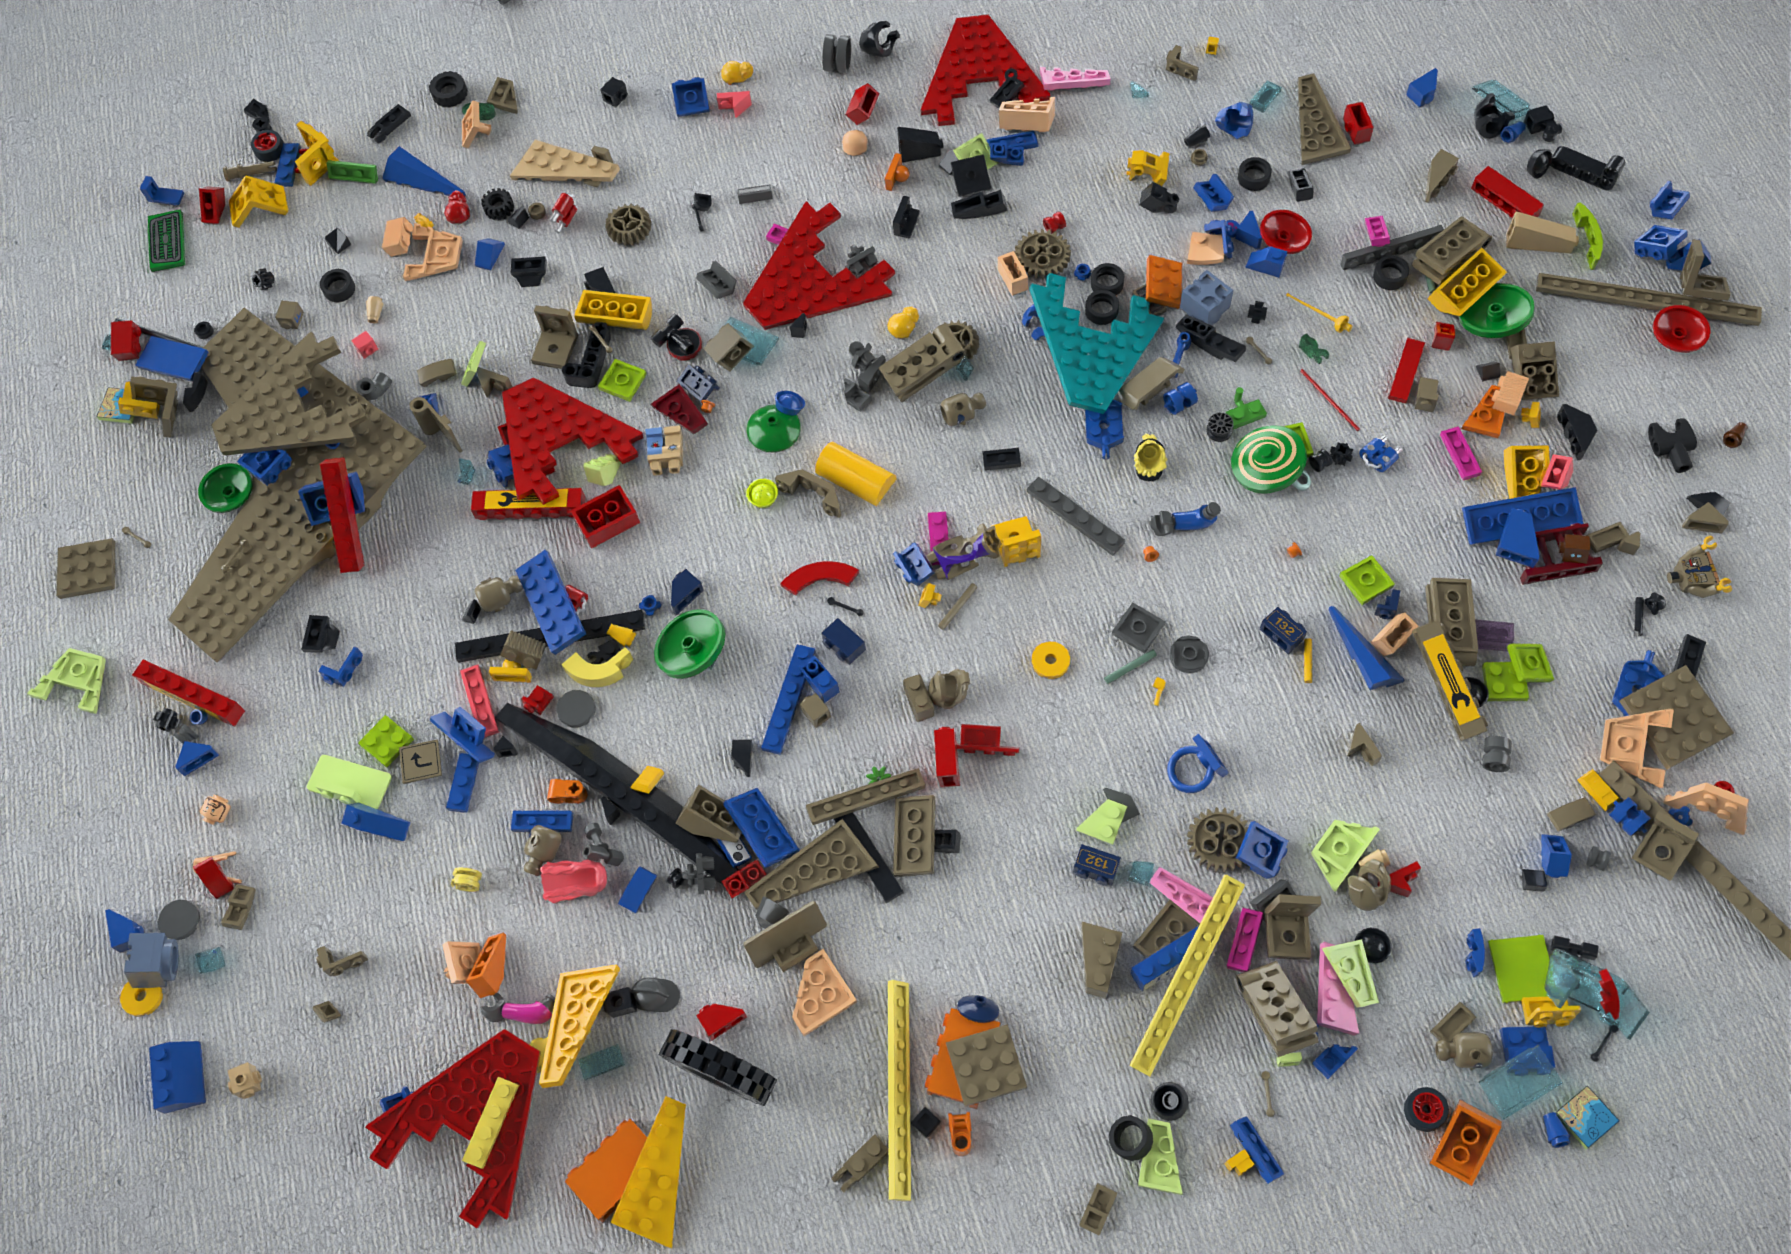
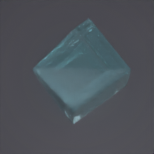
(467, 471)
(1141, 872)
(210, 960)

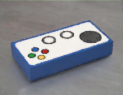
(735, 852)

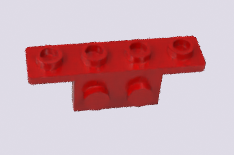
(983, 738)

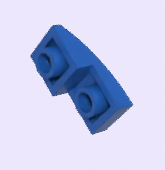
(1008, 155)
(637, 889)
(1476, 958)

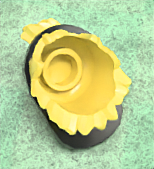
(1150, 458)

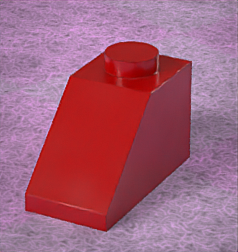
(211, 204)
(719, 1019)

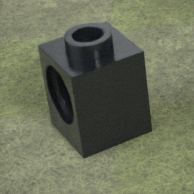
(628, 1004)

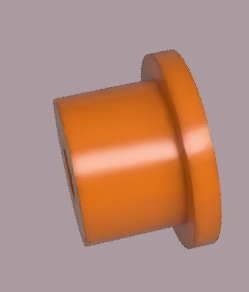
(707, 406)
(1294, 550)
(1150, 554)

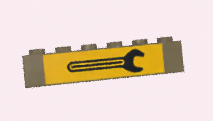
(1449, 680)

